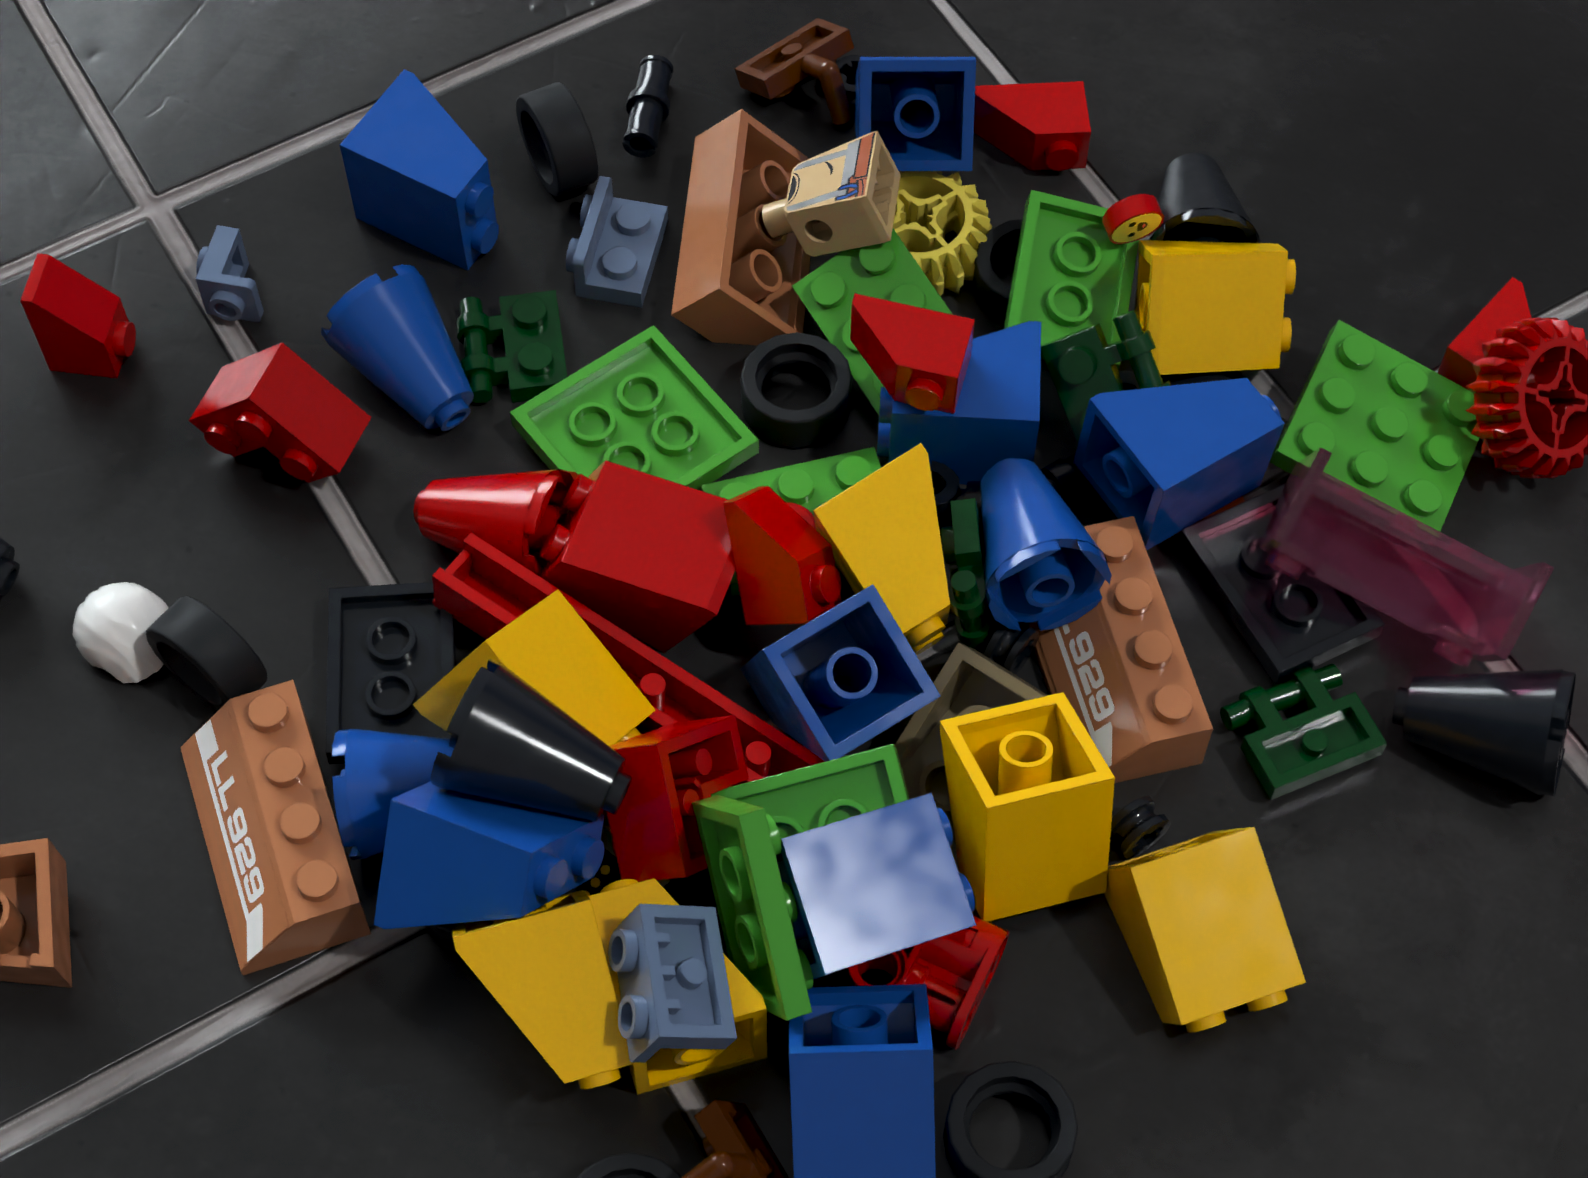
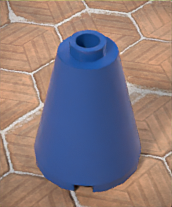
(402, 346)
(1035, 550)
(374, 773)

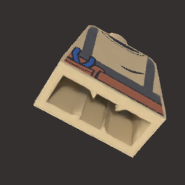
(839, 198)

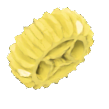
(927, 211)

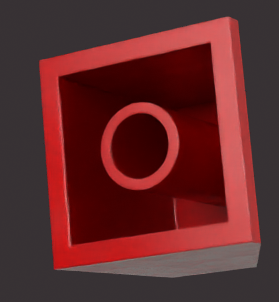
(642, 553)

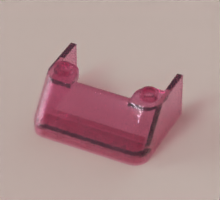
(1399, 565)

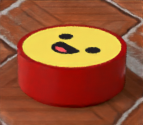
(1132, 218)

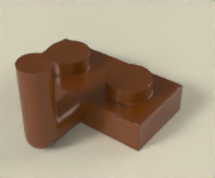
(802, 54)
(734, 1145)

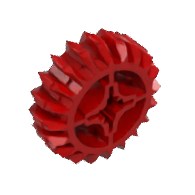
(1533, 398)

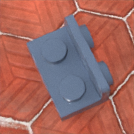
(615, 246)
(671, 980)

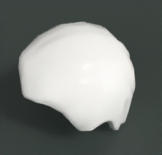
(113, 630)

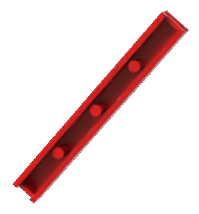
(492, 590)

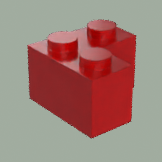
(284, 407)
(669, 770)

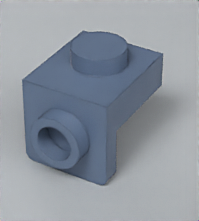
(223, 281)

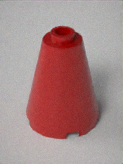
(502, 509)

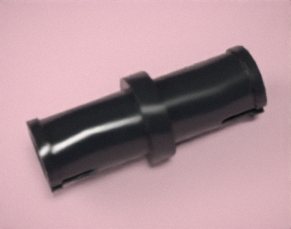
(648, 106)

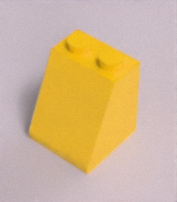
(1214, 304)
(890, 537)
(560, 660)
(1028, 805)
(1205, 927)
(553, 985)
(748, 1005)

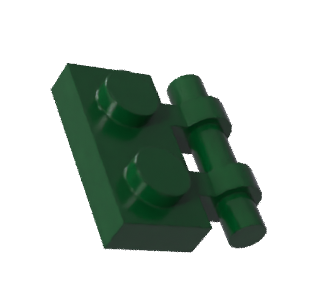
(531, 339)
(1086, 365)
(967, 591)
(1308, 745)

